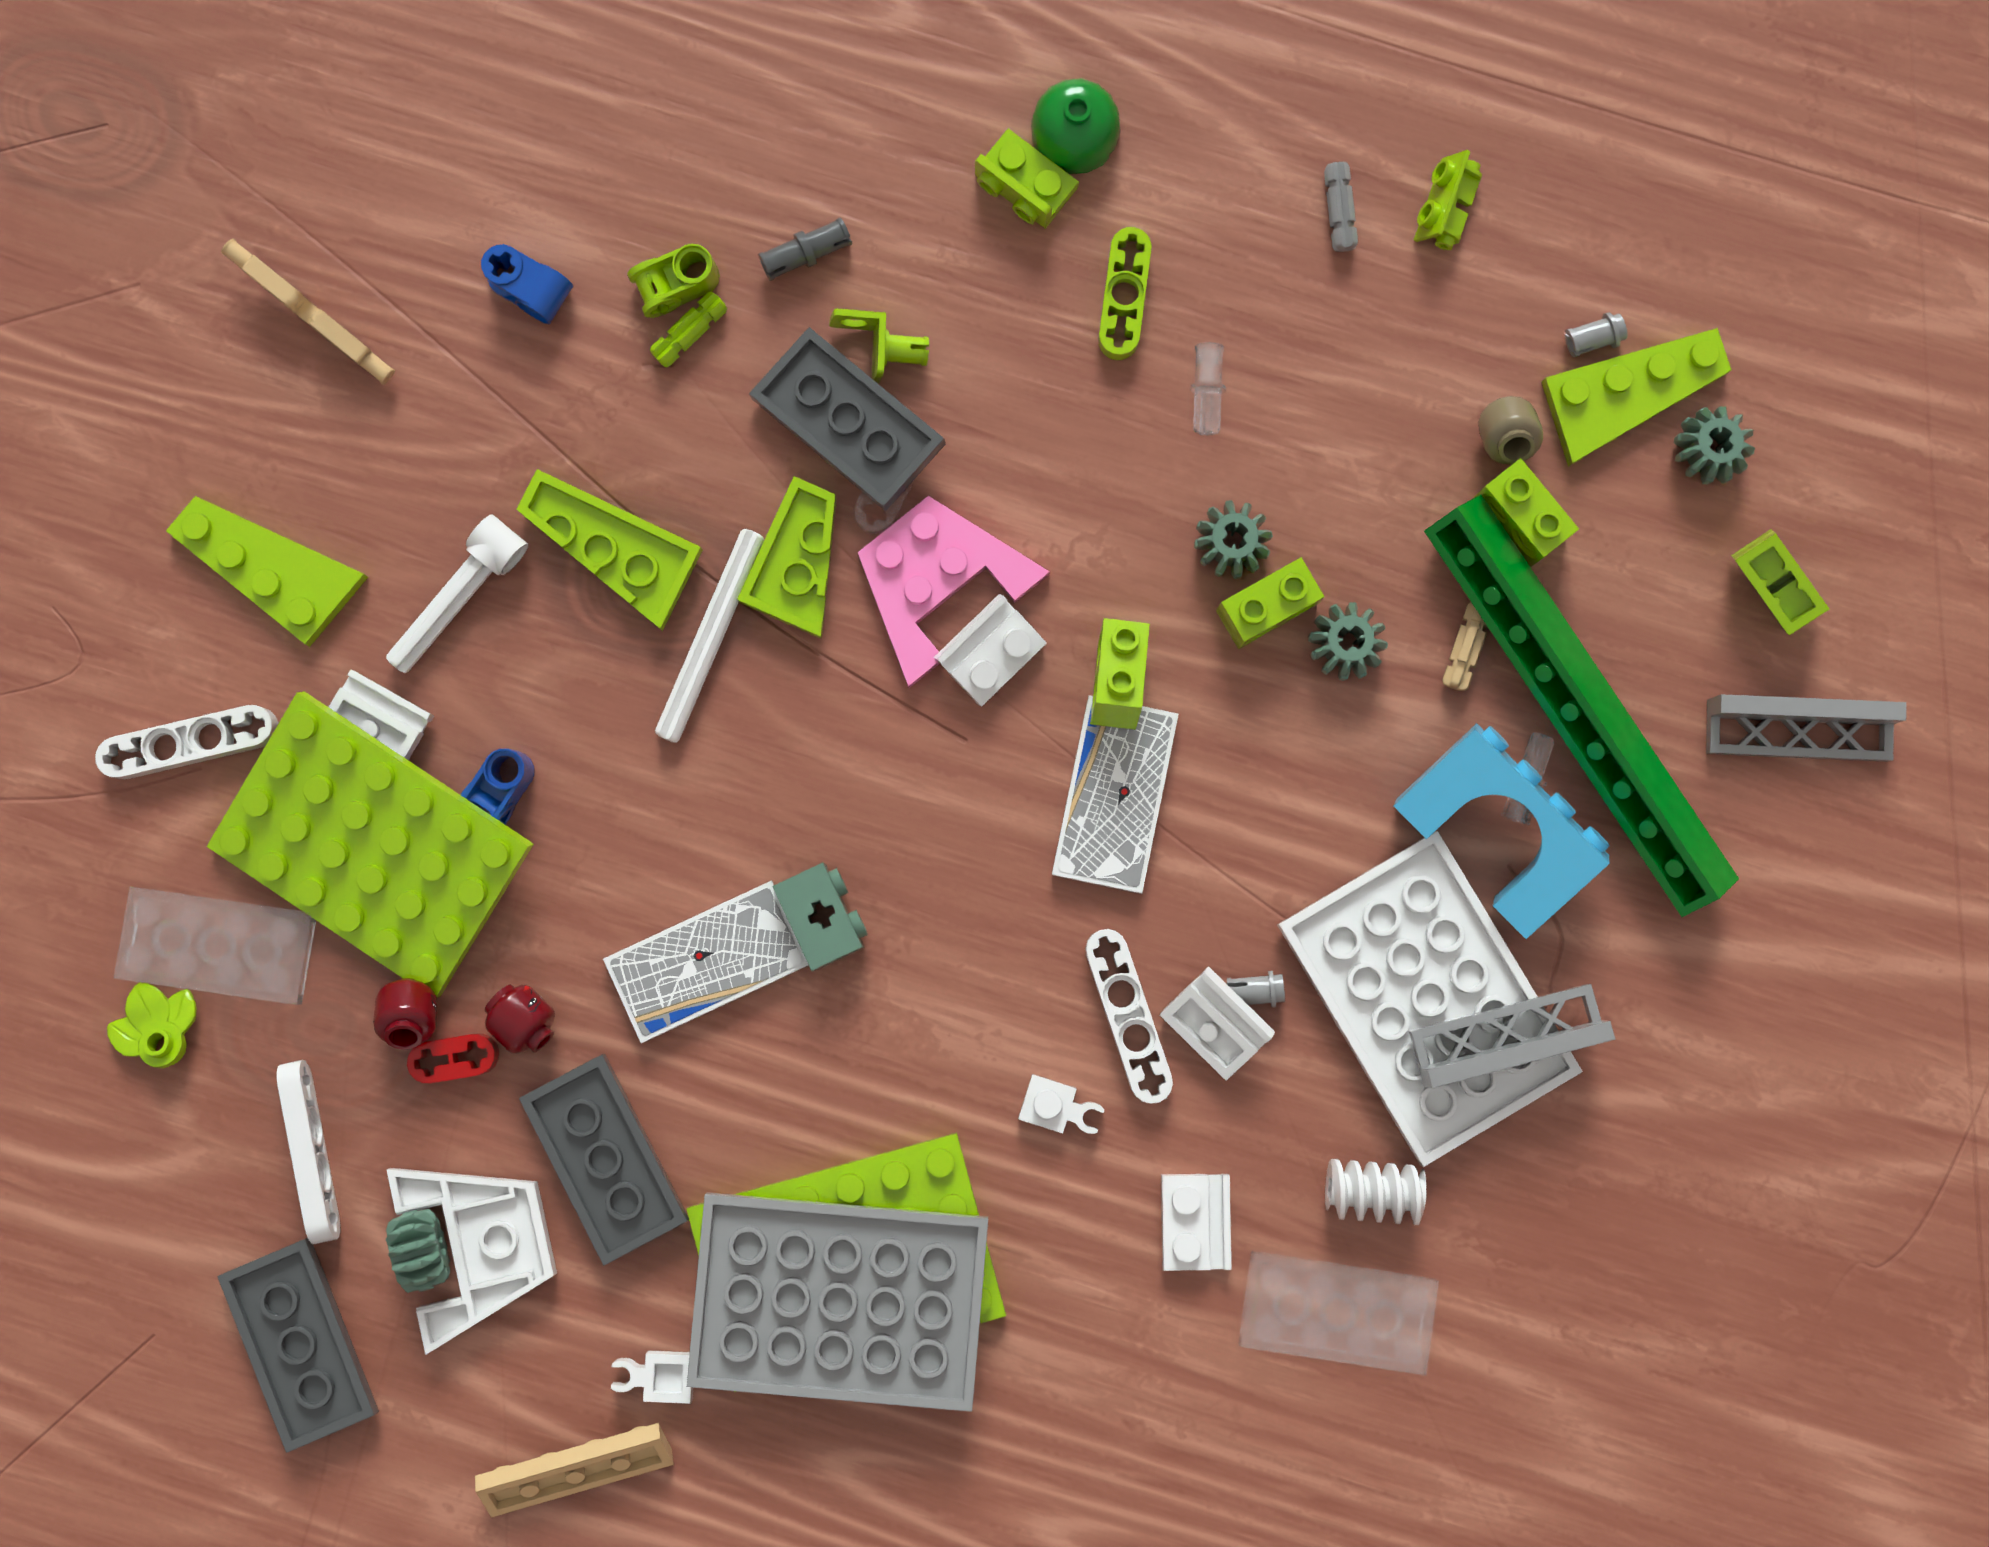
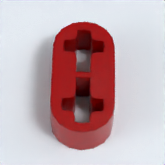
(451, 1047)

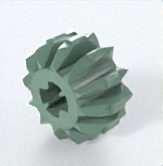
(1729, 451)
(1250, 545)
(1341, 625)
(418, 1250)

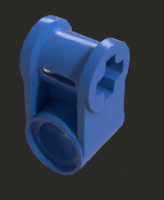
(530, 286)
(492, 791)

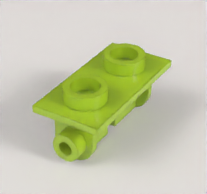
(1453, 181)

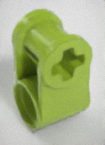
(670, 279)

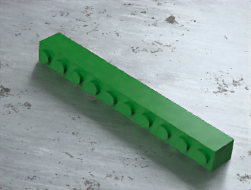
(1582, 706)

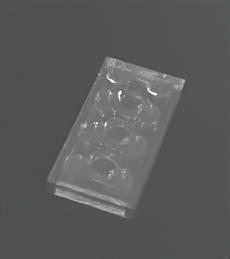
(215, 945)
(1338, 1313)

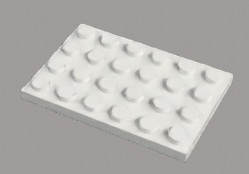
(1411, 953)

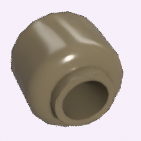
(1510, 430)

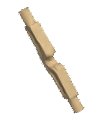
(307, 311)

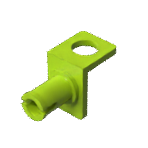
(885, 346)

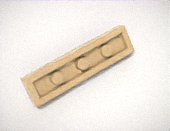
(574, 1470)

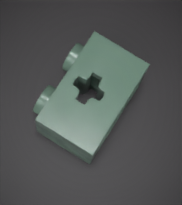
(798, 900)

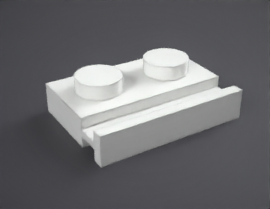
(990, 650)
(381, 713)
(1217, 1023)
(1195, 1222)

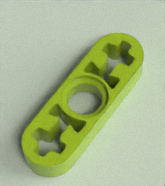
(1140, 264)

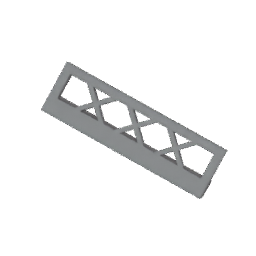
(1808, 710)
(1515, 1053)

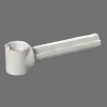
(492, 549)

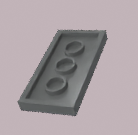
(847, 419)
(604, 1159)
(298, 1344)

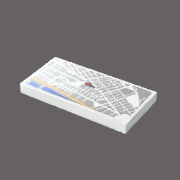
(1115, 801)
(705, 962)

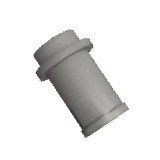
(1591, 336)
(1259, 989)

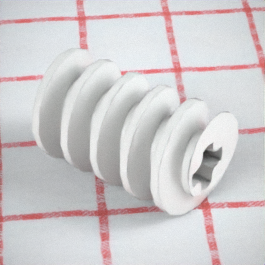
(1375, 1190)

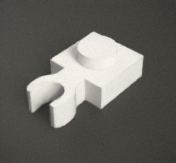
(1052, 1104)
(661, 1376)

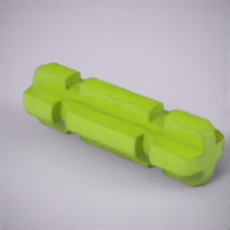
(688, 329)

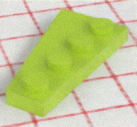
(1618, 394)
(619, 548)
(275, 573)

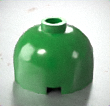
(1076, 125)

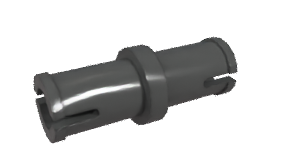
(805, 249)

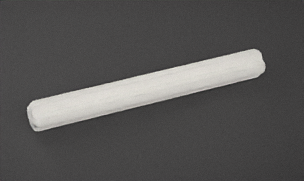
(709, 637)

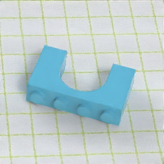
(1567, 852)

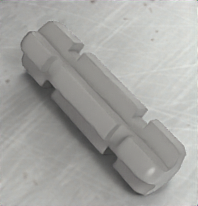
(1341, 206)

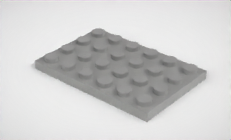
(837, 1302)

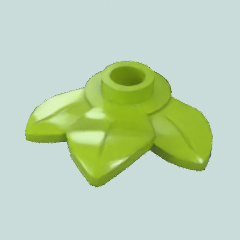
(148, 1020)

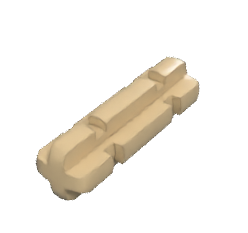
(1465, 651)

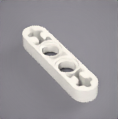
(187, 742)
(1135, 1013)
(308, 1152)

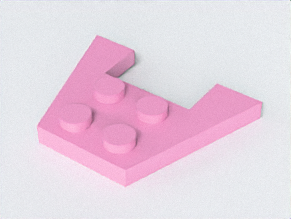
(925, 563)

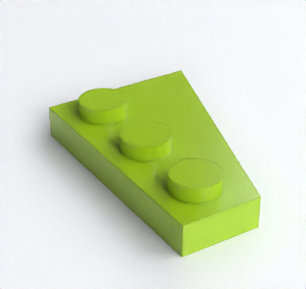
(794, 560)

